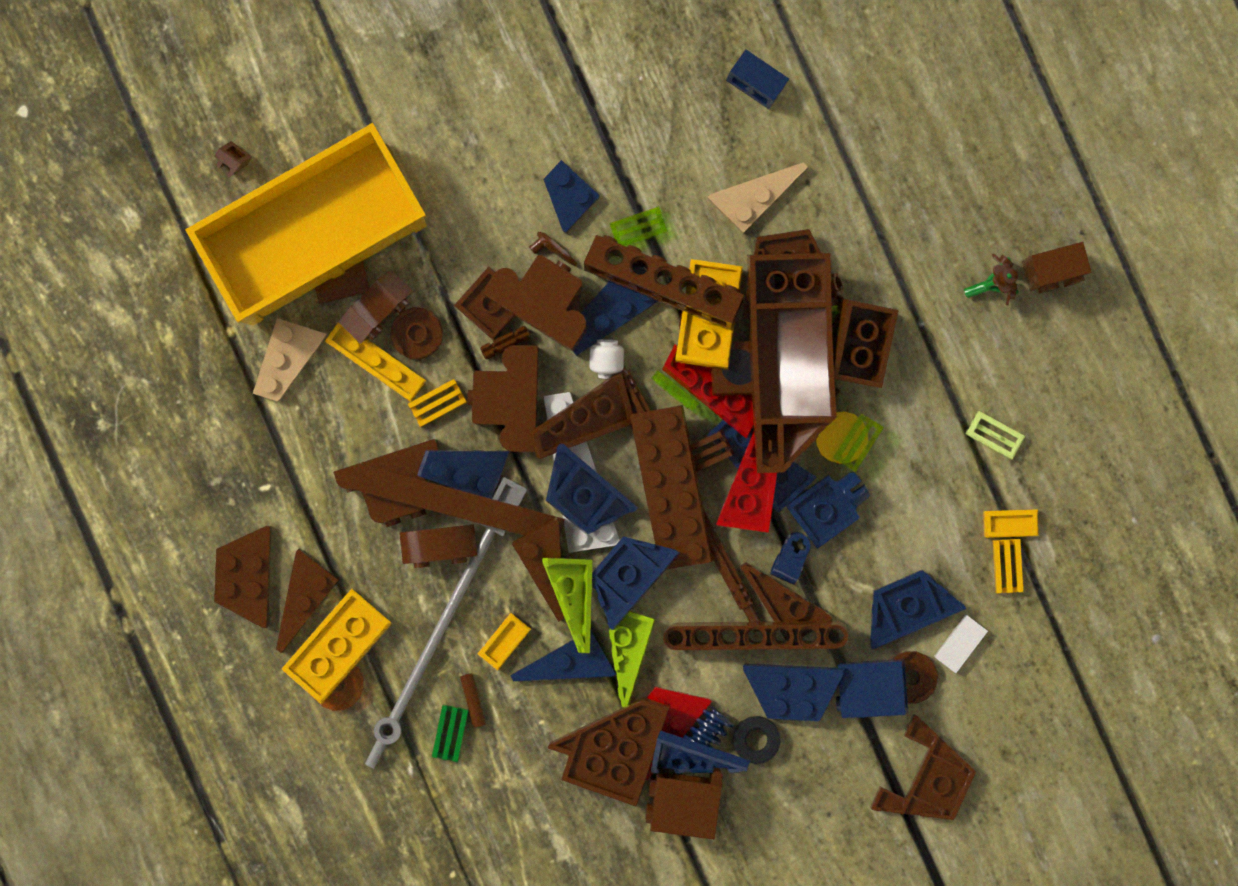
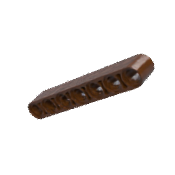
(744, 642)

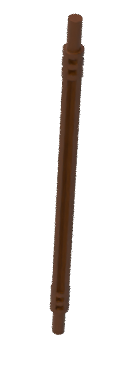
(719, 553)

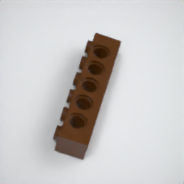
(671, 294)

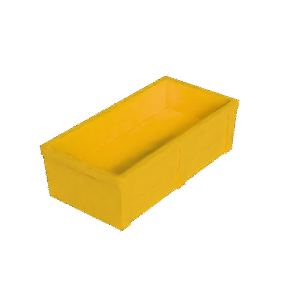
(307, 226)

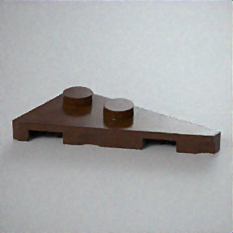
(306, 591)

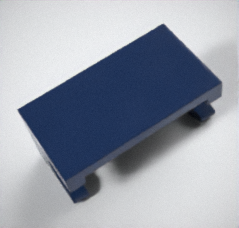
(757, 79)

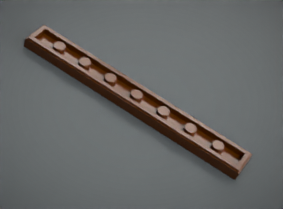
(449, 500)

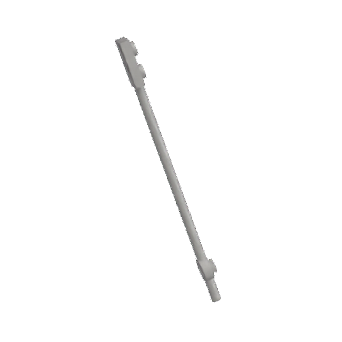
(507, 492)

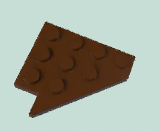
(614, 750)

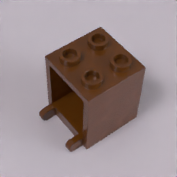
(684, 804)

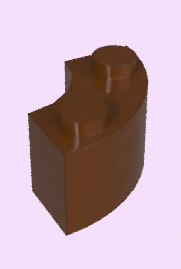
(376, 306)
(438, 544)

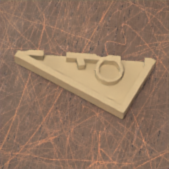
(749, 200)

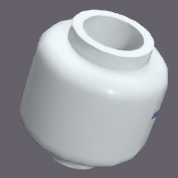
(606, 358)

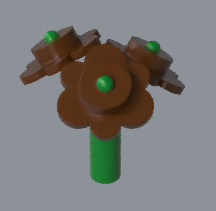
(1002, 275)

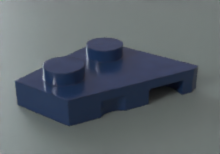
(569, 195)

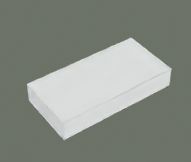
(960, 643)

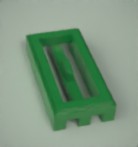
(445, 755)

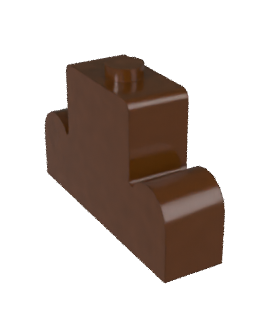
(542, 299)
(509, 397)

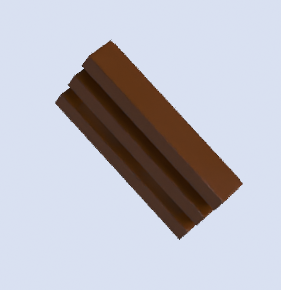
(724, 444)

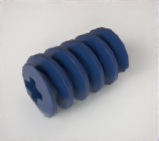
(710, 728)

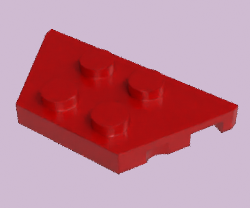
(682, 712)

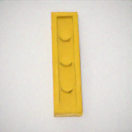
(377, 362)

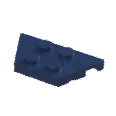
(584, 494)
(628, 575)
(909, 606)
(792, 690)

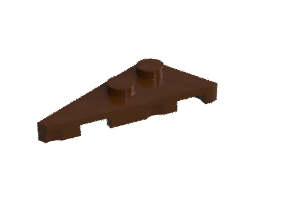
(532, 548)
(783, 602)

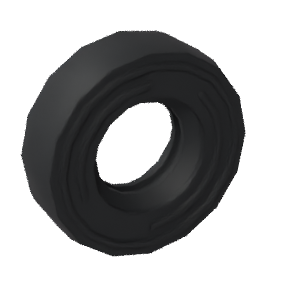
(756, 723)

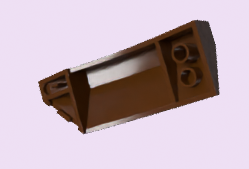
(790, 354)

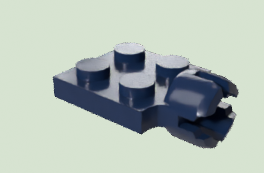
(828, 507)

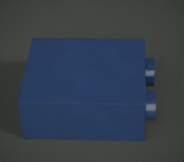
(873, 689)

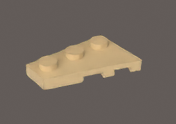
(285, 358)

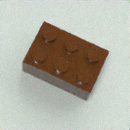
(862, 341)

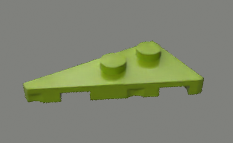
(573, 589)
(628, 651)

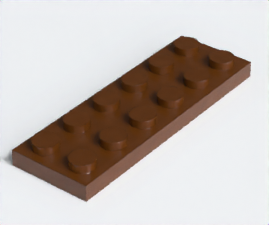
(671, 484)

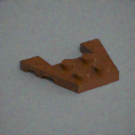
(785, 243)
(938, 784)

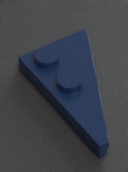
(567, 664)
(692, 756)

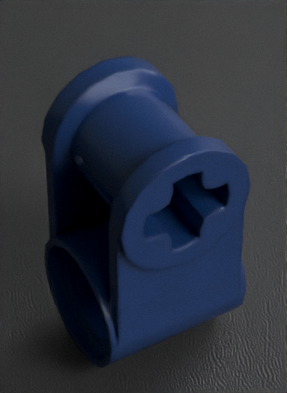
(788, 562)

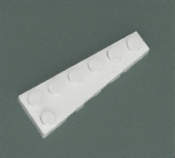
(577, 539)

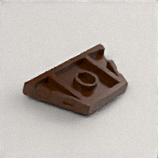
(244, 576)

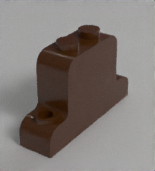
(405, 462)

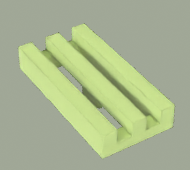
(975, 425)

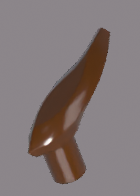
(546, 241)

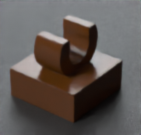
(233, 157)

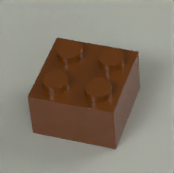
(1057, 266)

